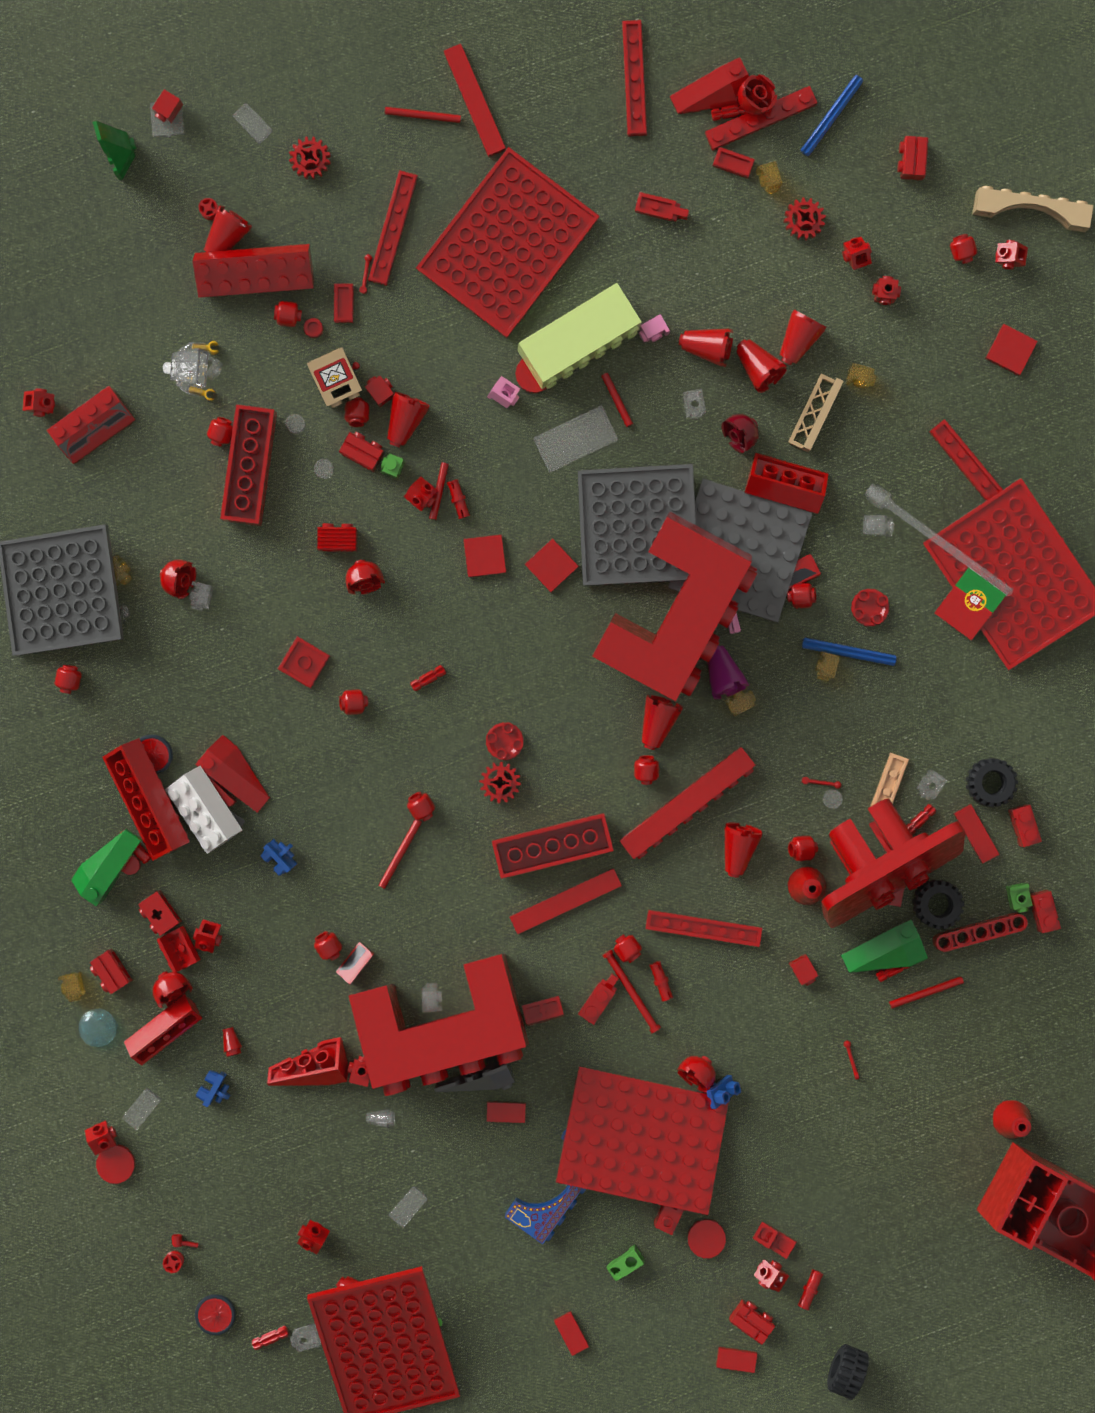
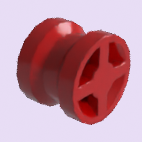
(207, 205)
(171, 1265)

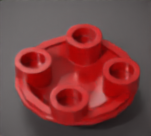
(870, 607)
(504, 741)

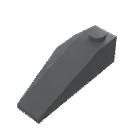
(490, 1078)

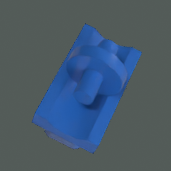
(281, 855)
(722, 1091)
(208, 1095)

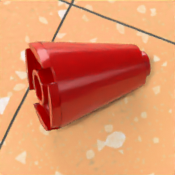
(226, 230)
(799, 337)
(708, 344)
(760, 365)
(405, 418)
(658, 720)
(740, 847)
(800, 882)
(1012, 1119)

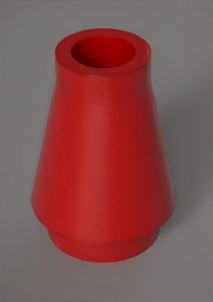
(231, 1042)

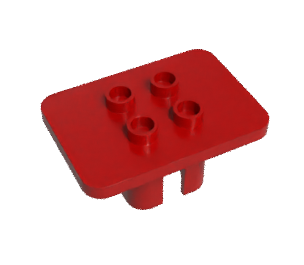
(904, 864)

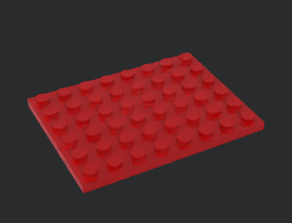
(507, 242)
(1026, 552)
(642, 1141)
(384, 1344)

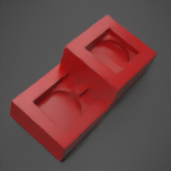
(774, 1240)

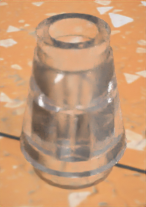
(381, 1118)

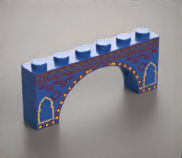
(541, 1218)

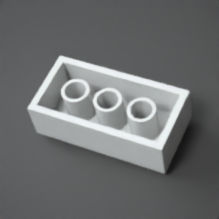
(203, 809)

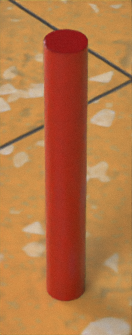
(617, 400)
(440, 485)

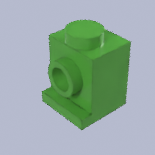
(392, 466)
(1014, 892)

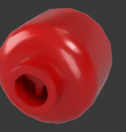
(963, 248)
(287, 314)
(357, 412)
(220, 431)
(802, 595)
(68, 678)
(353, 702)
(646, 769)
(421, 806)
(802, 848)
(328, 946)
(627, 948)

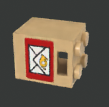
(333, 372)

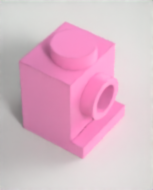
(653, 329)
(505, 387)

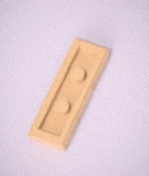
(890, 778)

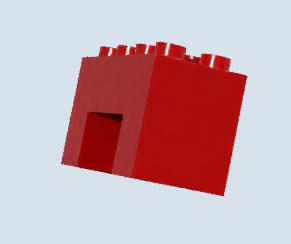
(705, 600)
(427, 1050)
(1043, 1208)

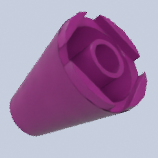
(725, 674)

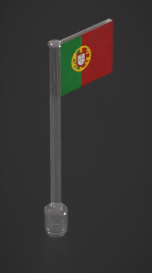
(975, 593)

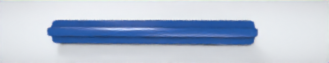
(831, 116)
(848, 651)

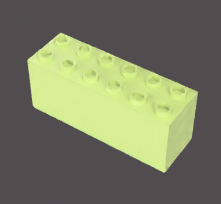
(579, 336)

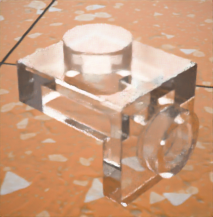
(878, 525)

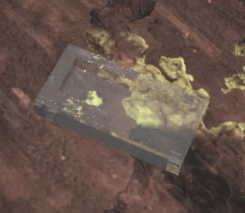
(252, 123)
(141, 1108)
(408, 1206)

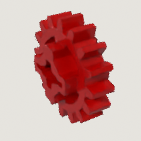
(313, 151)
(809, 224)
(500, 773)

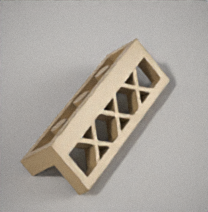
(824, 410)

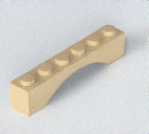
(1071, 215)

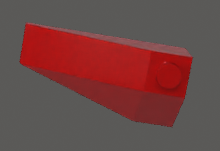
(713, 90)
(230, 769)
(318, 1066)

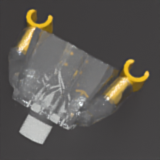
(189, 368)

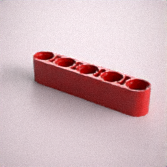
(989, 932)

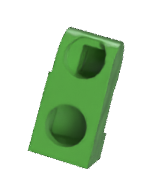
(626, 1263)

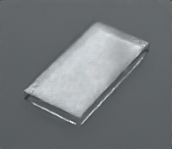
(575, 439)

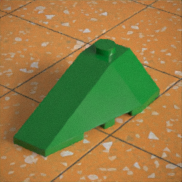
(117, 147)
(101, 870)
(890, 950)

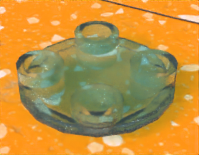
(97, 1027)

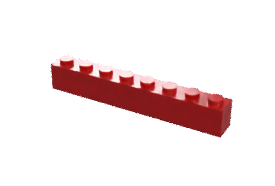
(687, 802)

